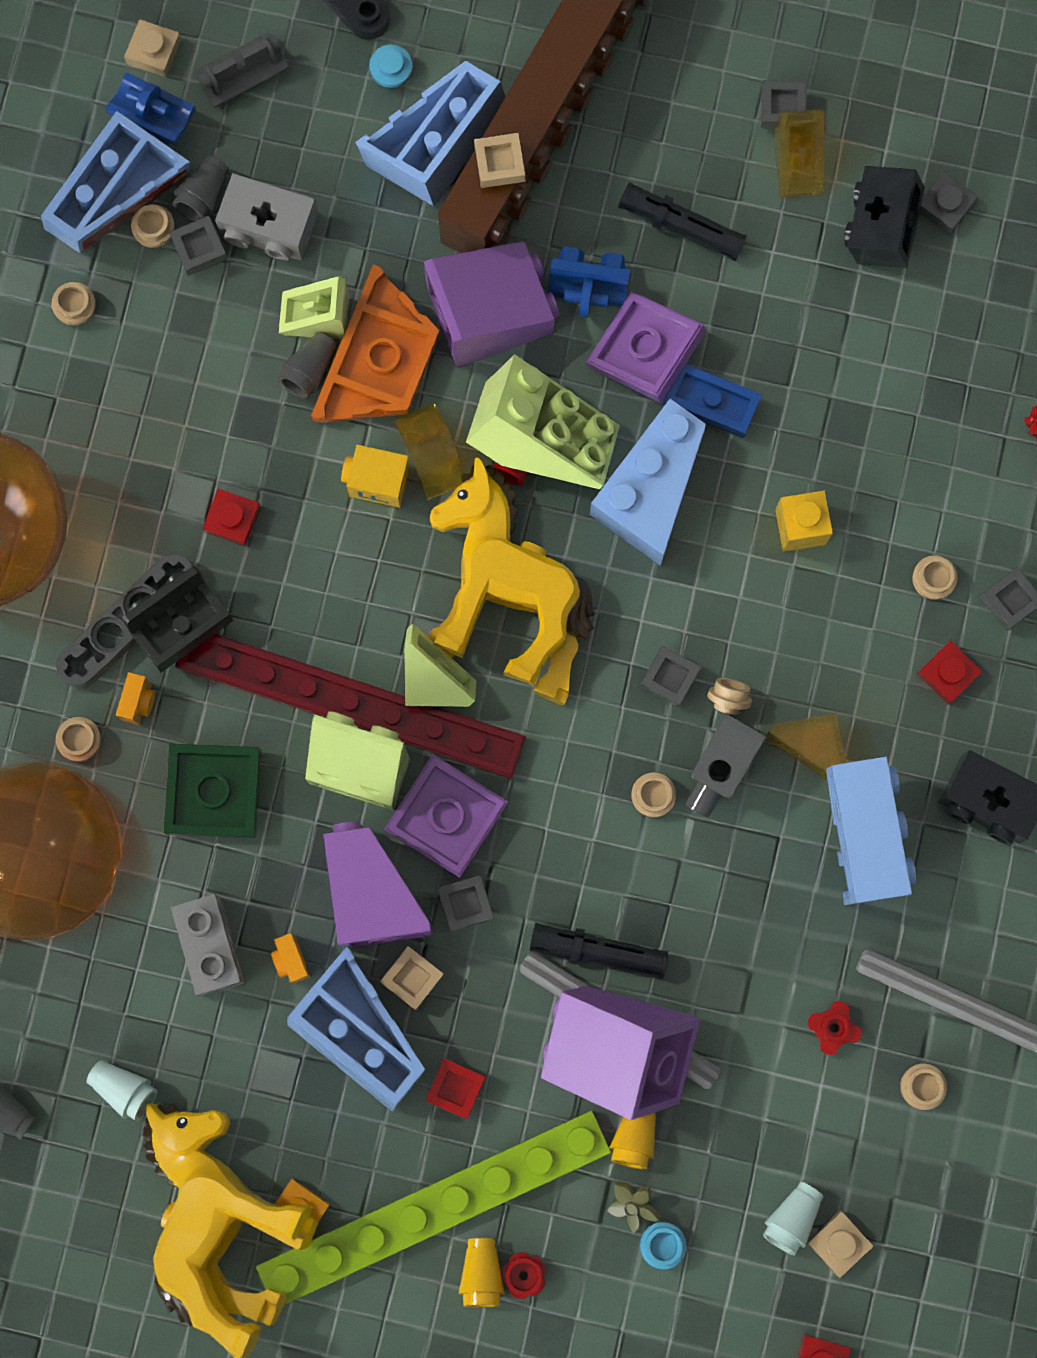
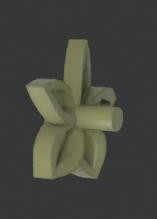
(633, 1205)

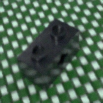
(884, 216)
(978, 777)

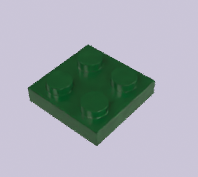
(212, 790)

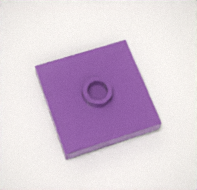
(646, 346)
(446, 816)

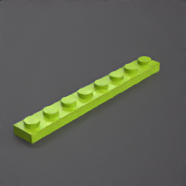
(436, 1208)

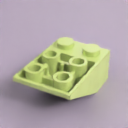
(542, 427)
(356, 761)

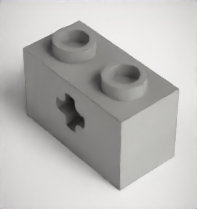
(253, 201)
(208, 945)

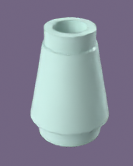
(122, 1089)
(793, 1219)

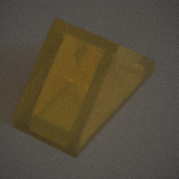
(800, 152)
(431, 450)
(811, 741)

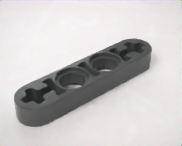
(113, 616)

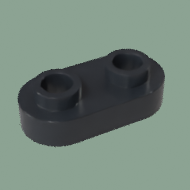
(363, 27)

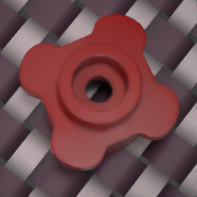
(821, 1026)

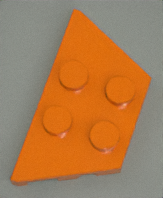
(378, 357)

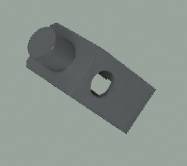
(737, 746)

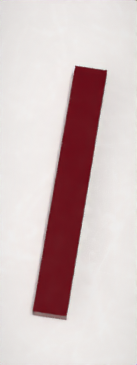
(324, 691)

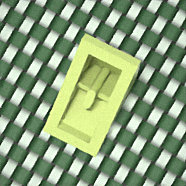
(316, 308)
(433, 675)

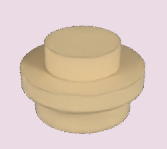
(152, 225)
(73, 303)
(934, 577)
(730, 696)
(78, 739)
(653, 795)
(923, 1086)

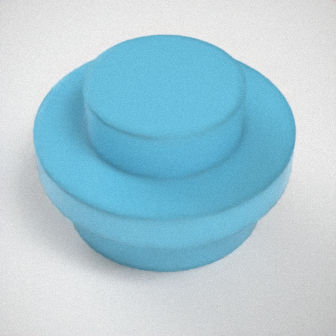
(391, 66)
(663, 1245)

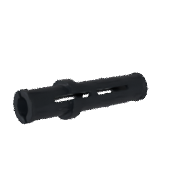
(681, 221)
(597, 950)

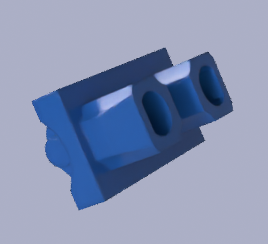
(152, 108)
(589, 282)

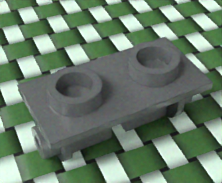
(242, 69)

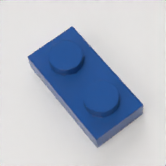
(714, 400)

